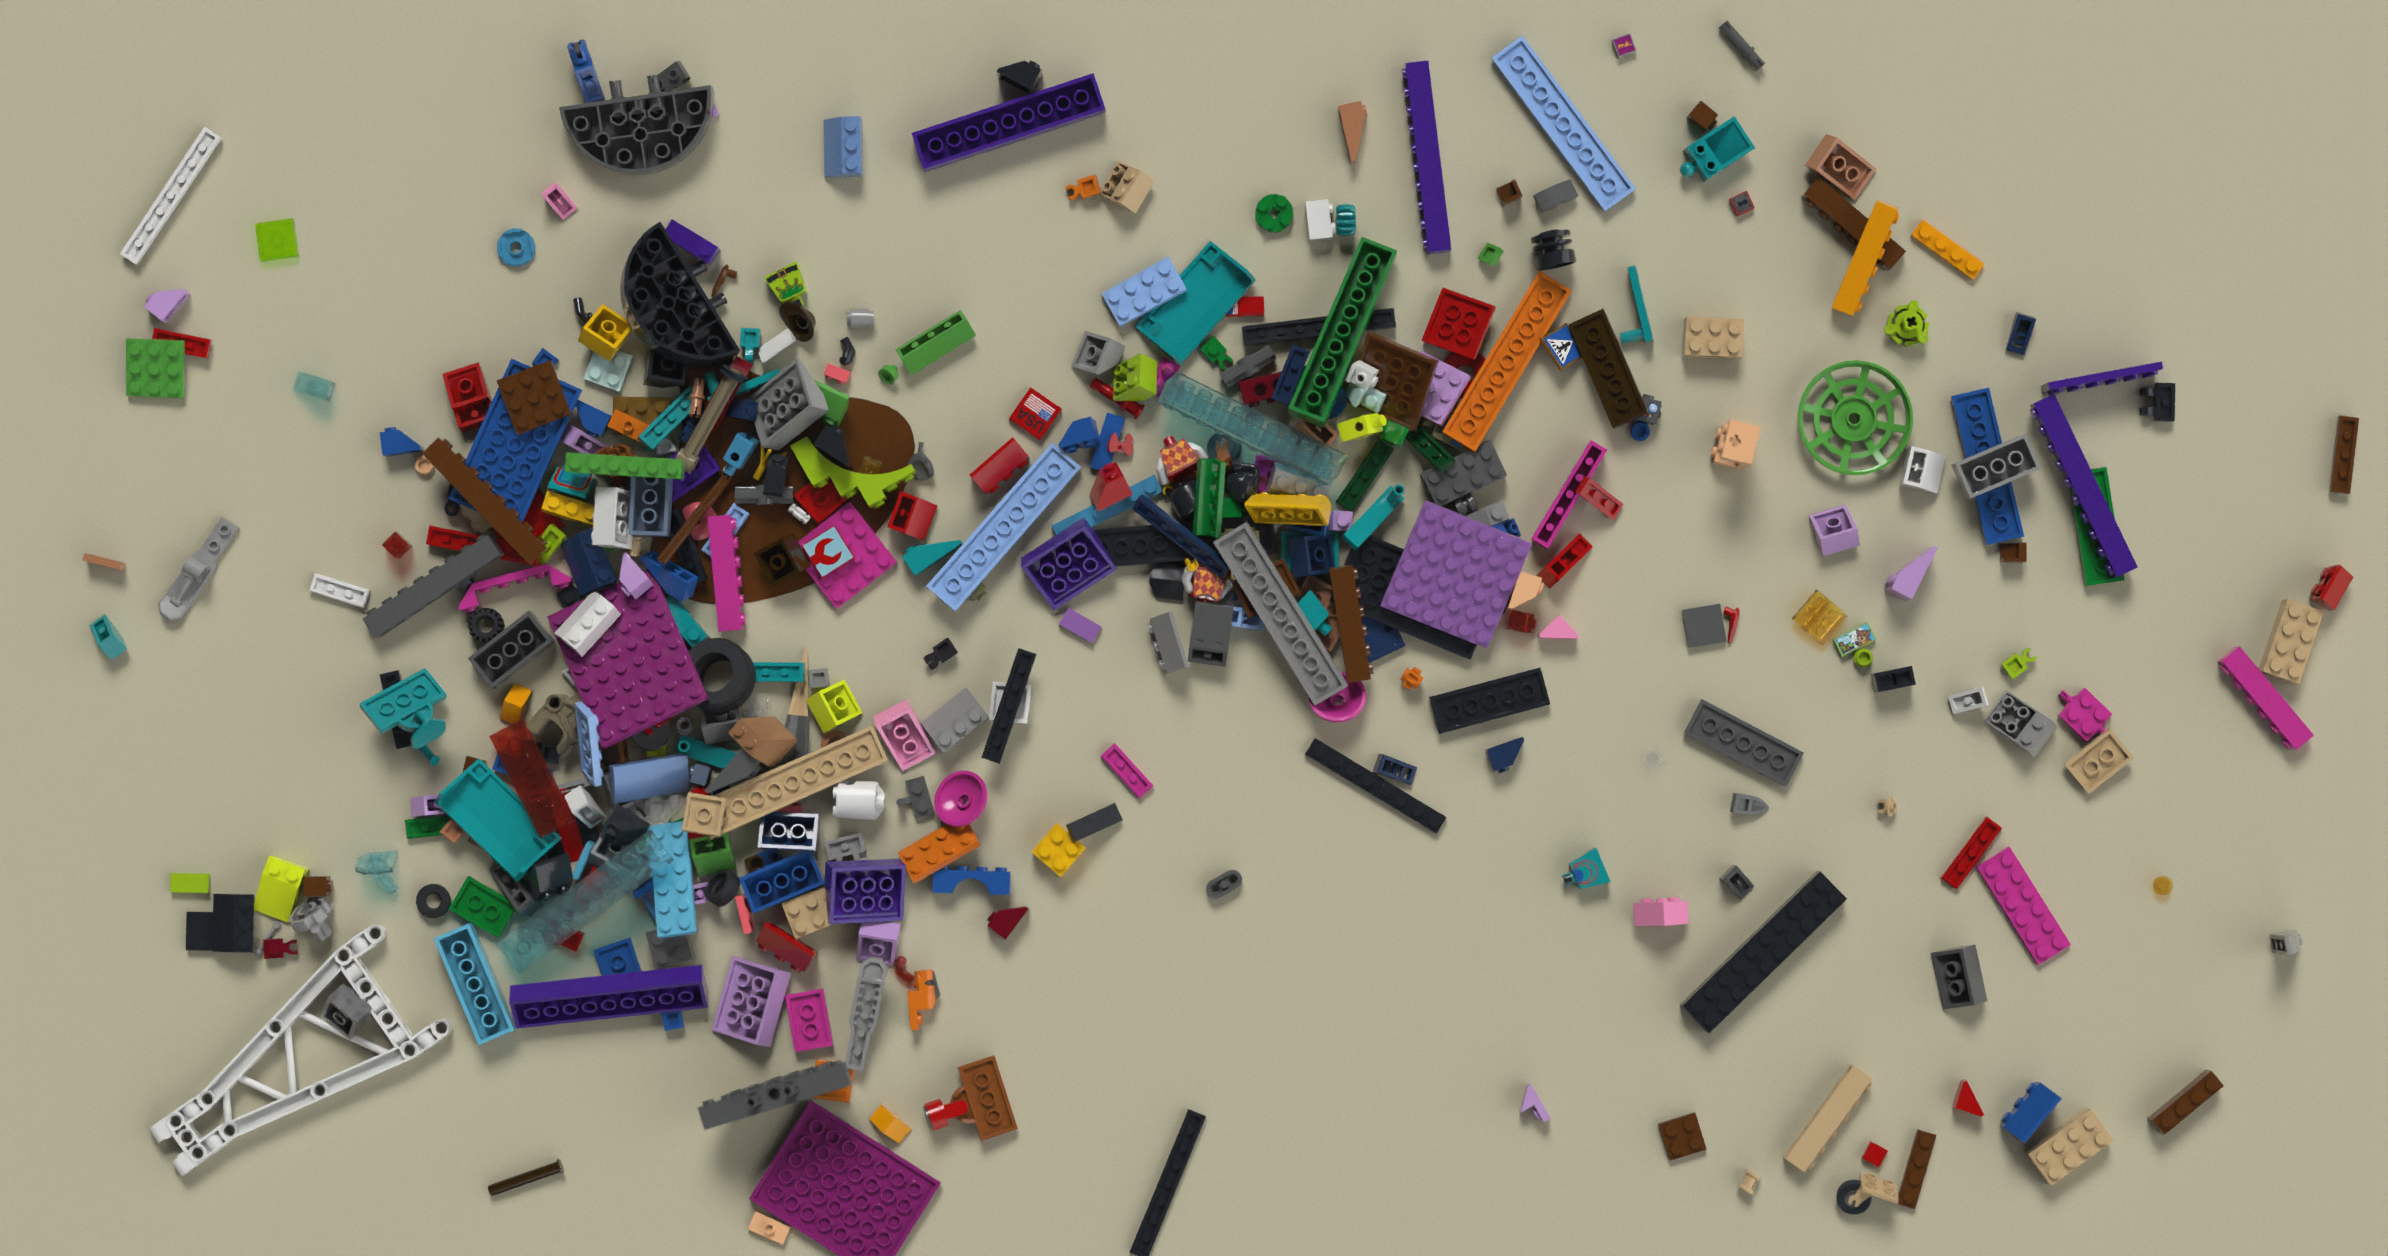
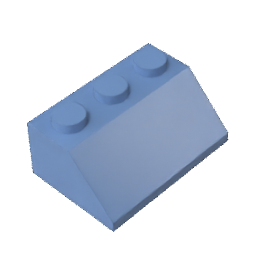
(843, 147)

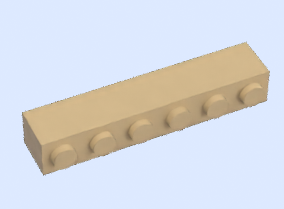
(1827, 1118)

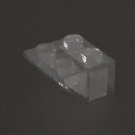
(664, 811)

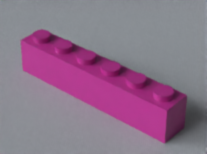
(1567, 496)
(725, 572)
(2265, 698)

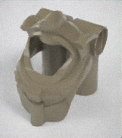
(563, 716)

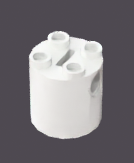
(858, 800)

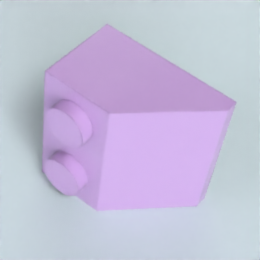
(1834, 530)
(878, 941)

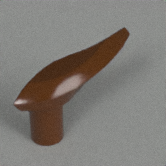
(721, 279)

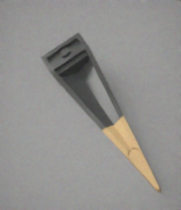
(798, 720)

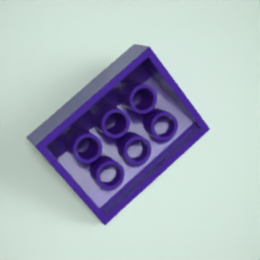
(1068, 563)
(865, 890)

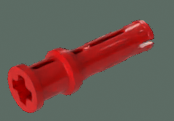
(1107, 391)

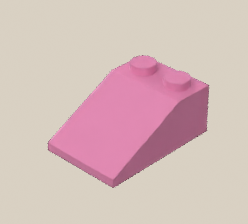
(904, 735)

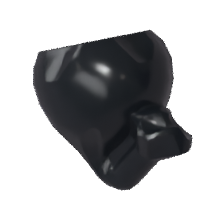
(1242, 481)

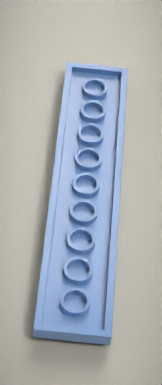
(1563, 123)
(1003, 527)

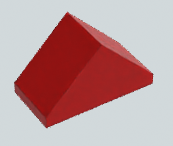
(1966, 1100)

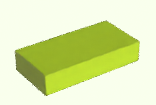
(190, 882)

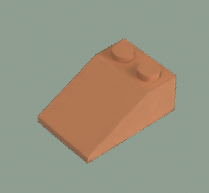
(1840, 166)

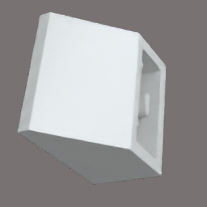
(1922, 469)

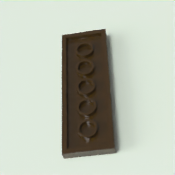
(1608, 368)

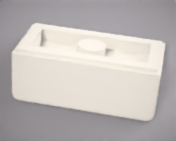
(776, 345)

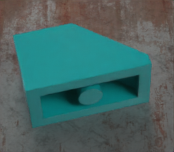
(108, 637)

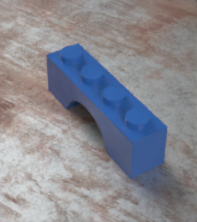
(996, 881)

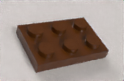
(1287, 577)

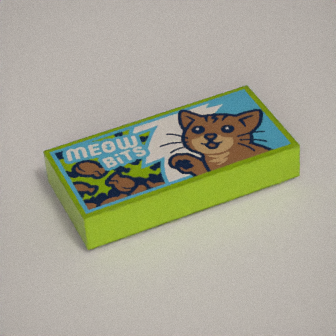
(1854, 639)

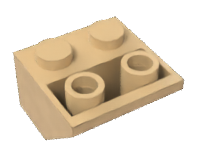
(1126, 187)

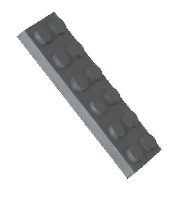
(1743, 742)

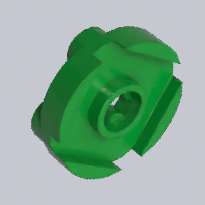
(1283, 219)

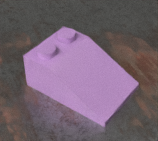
(1907, 579)

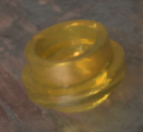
(2162, 885)

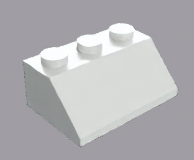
(611, 518)
(587, 623)

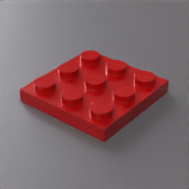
(1458, 323)

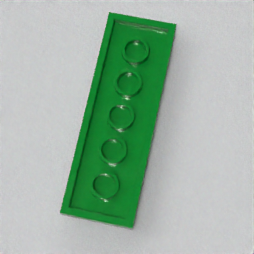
(2092, 565)

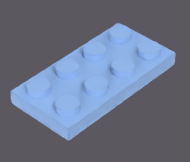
(1144, 292)
(588, 744)

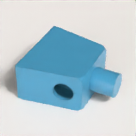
(744, 446)

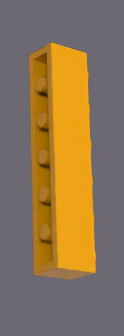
(1865, 256)

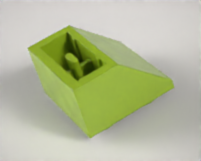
(1135, 379)

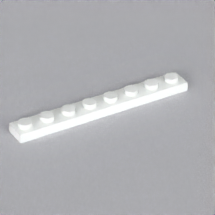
(171, 195)

